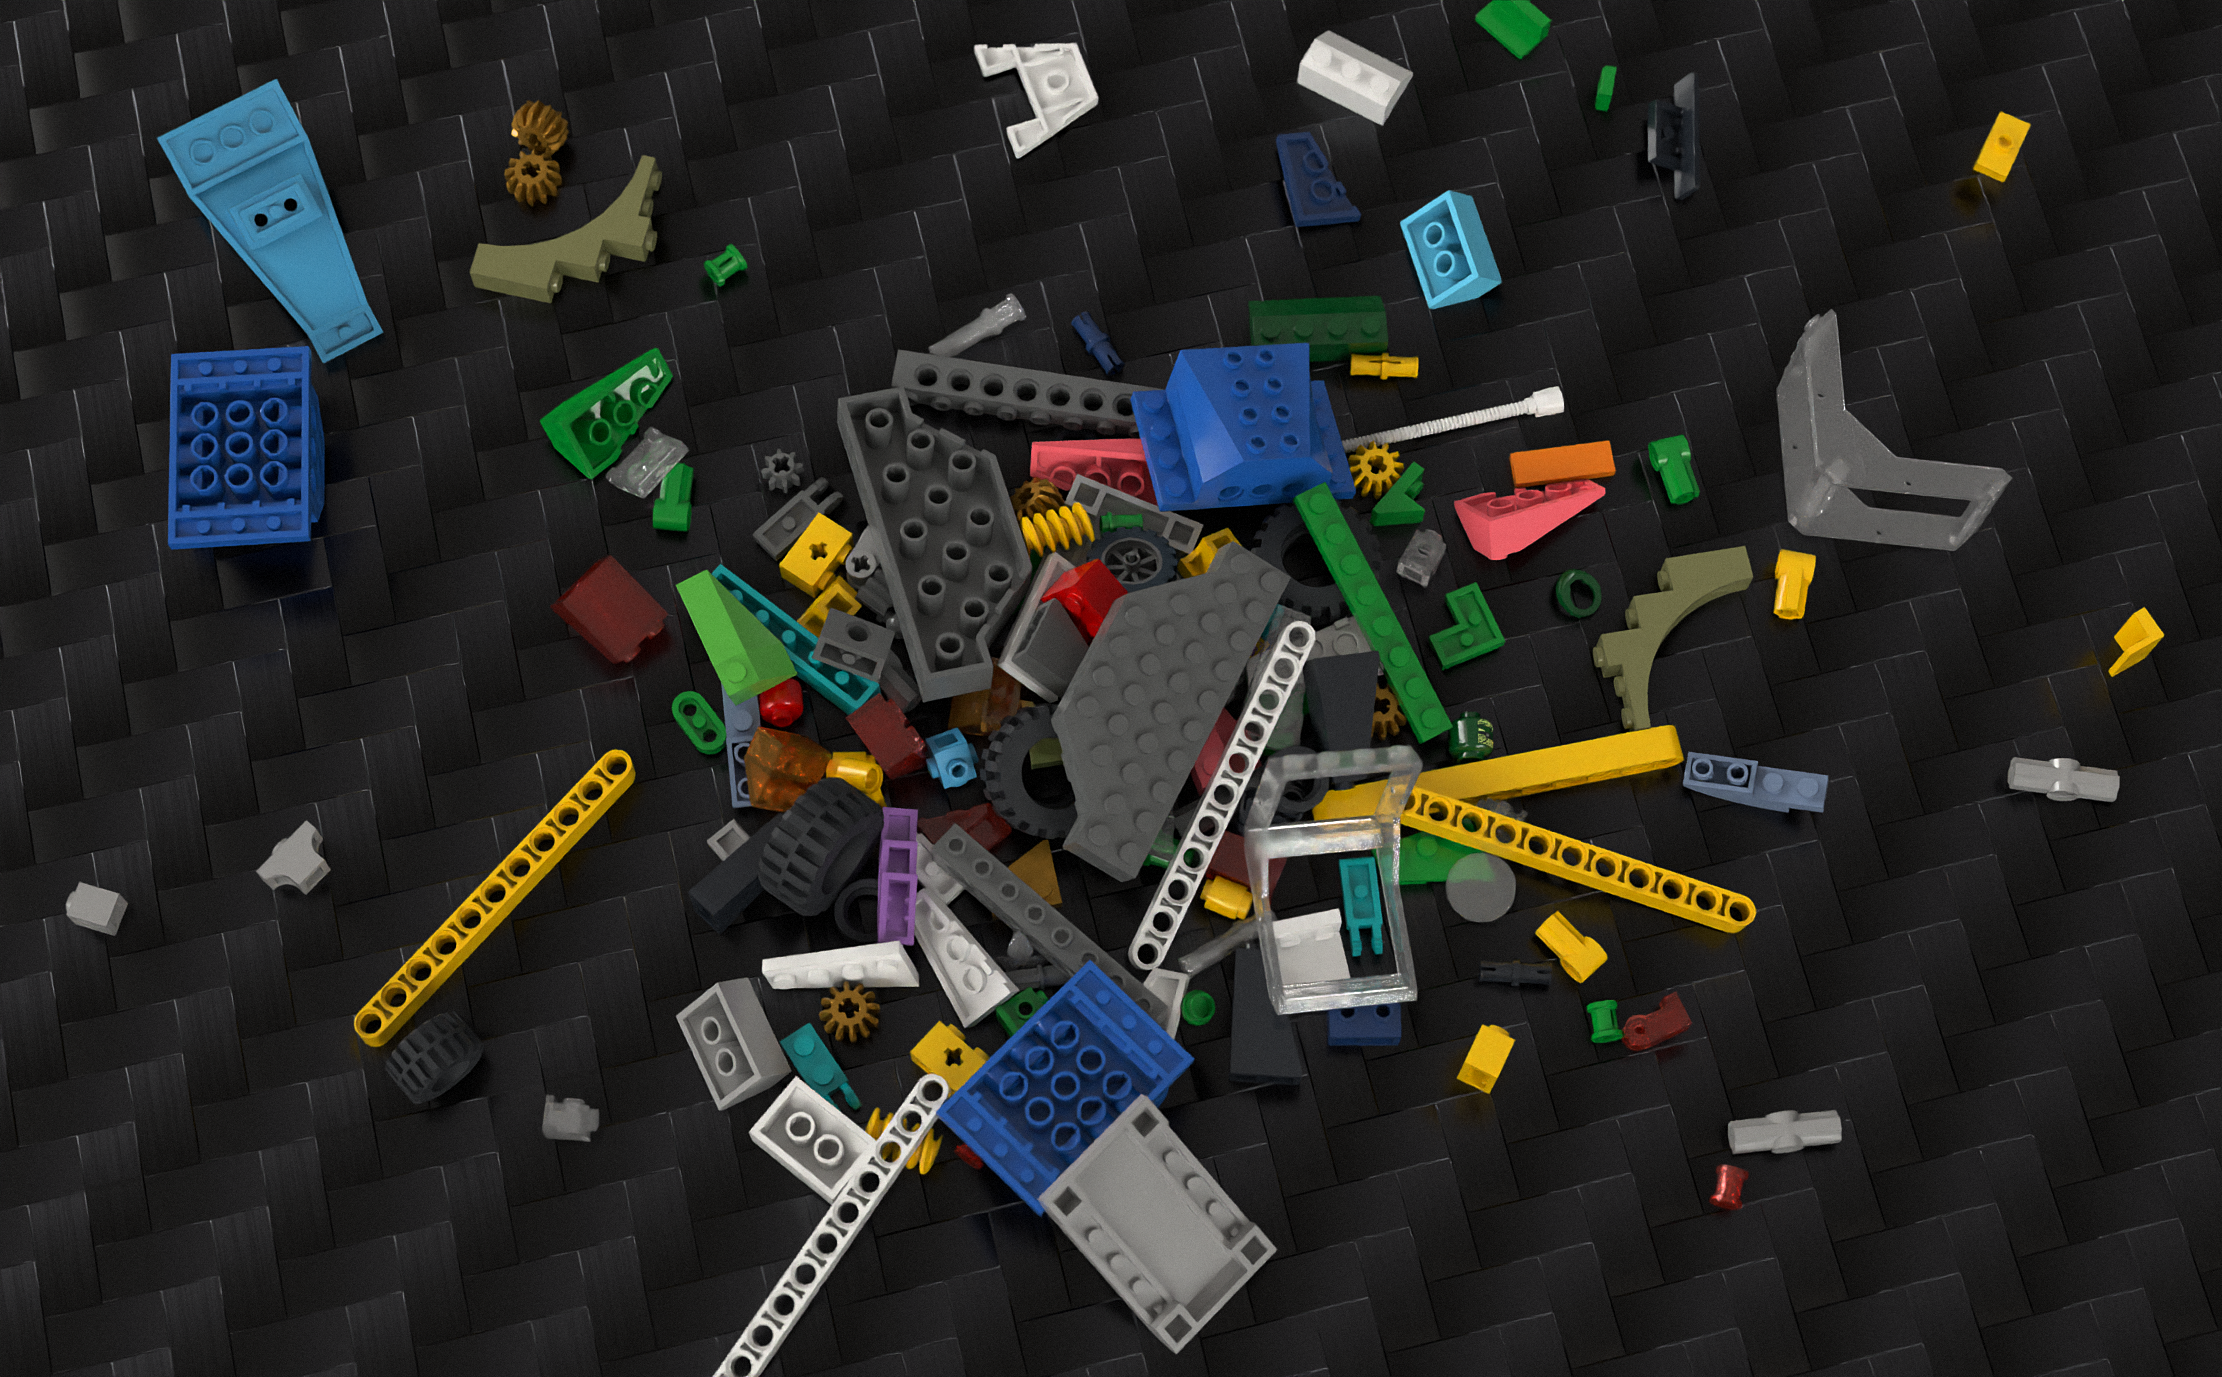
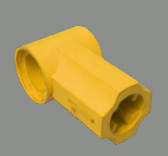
(1794, 575)
(863, 776)
(1578, 954)

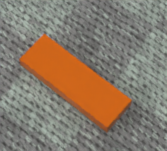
(1562, 464)

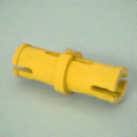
(1384, 365)

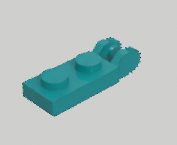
(1361, 901)
(817, 1065)

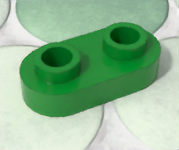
(701, 723)

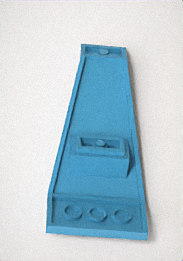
(249, 163)

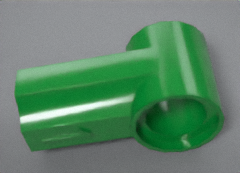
(1673, 459)
(674, 507)

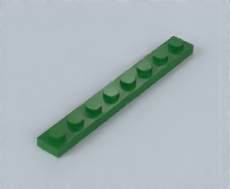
(1372, 612)

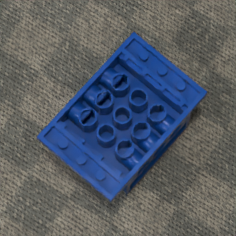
(1240, 430)
(244, 448)
(1063, 1083)

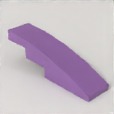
(897, 876)

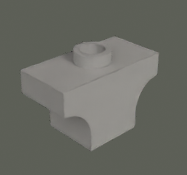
(296, 861)

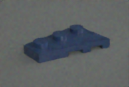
(1311, 186)

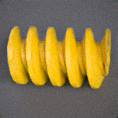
(1056, 529)
(925, 1152)

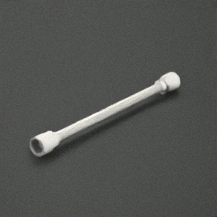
(1540, 403)

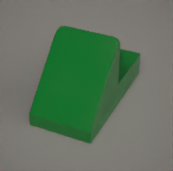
(1398, 502)

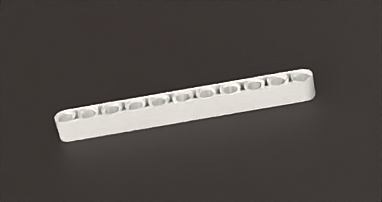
(1234, 782)
(833, 1224)

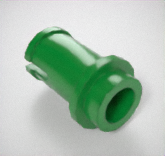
(1111, 522)

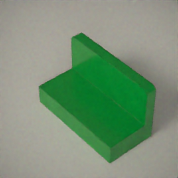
(1515, 24)

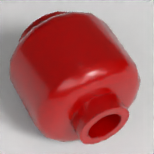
(782, 703)

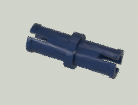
(1098, 343)

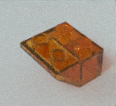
(985, 709)
(782, 768)

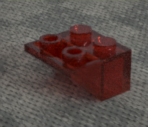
(884, 733)

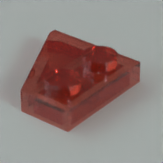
(978, 822)

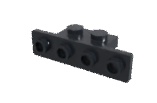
(1675, 135)

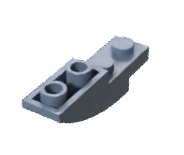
(741, 725)
(1755, 785)

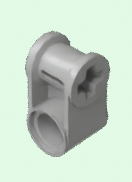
(862, 557)

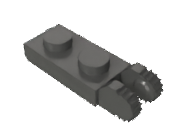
(790, 522)

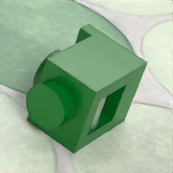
(1009, 1014)

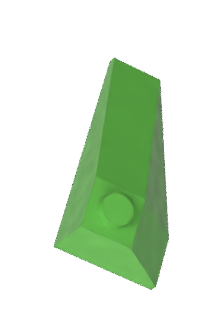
(737, 643)

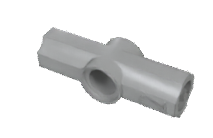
(2063, 779)
(1784, 1131)

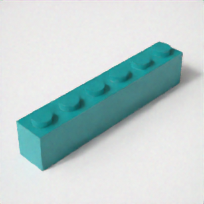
(837, 685)

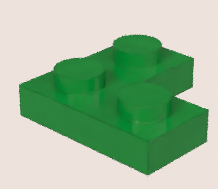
(1474, 629)

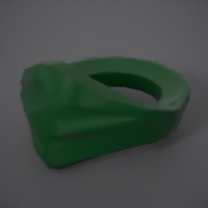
(1563, 592)

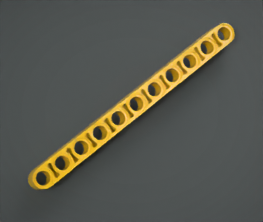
(1525, 772)
(1586, 856)
(494, 913)

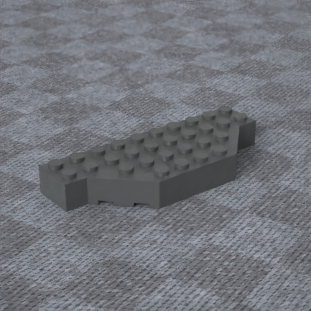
(940, 537)
(1153, 698)

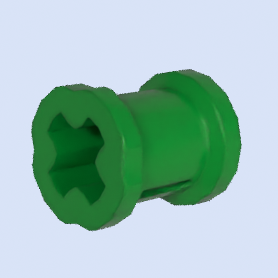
(725, 265)
(1604, 1021)

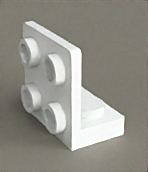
(1311, 948)

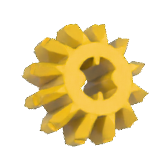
(1362, 464)

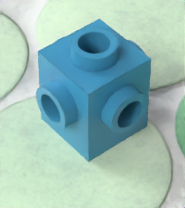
(951, 758)

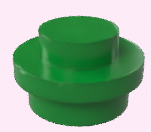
(1197, 1007)

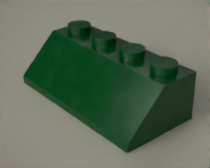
(1329, 325)

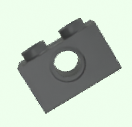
(853, 644)

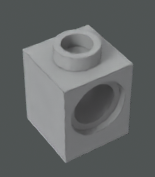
(96, 908)

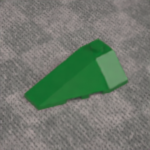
(601, 417)

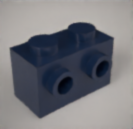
(1364, 1025)

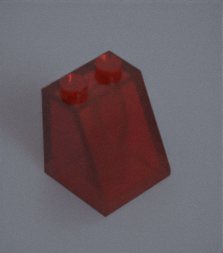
(611, 610)

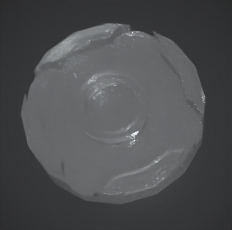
(1480, 887)

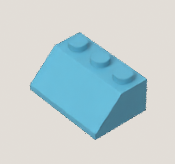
(1450, 250)

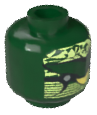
(1470, 738)

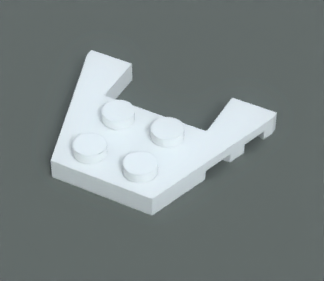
(1054, 84)

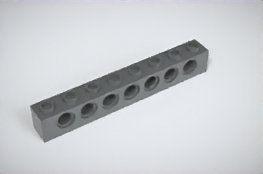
(1013, 382)
(1027, 911)

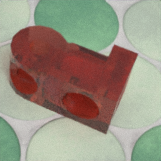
(1646, 1031)

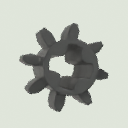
(783, 479)

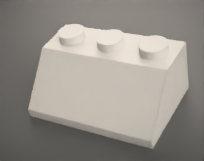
(1353, 76)
(812, 1139)

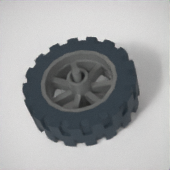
(1127, 548)

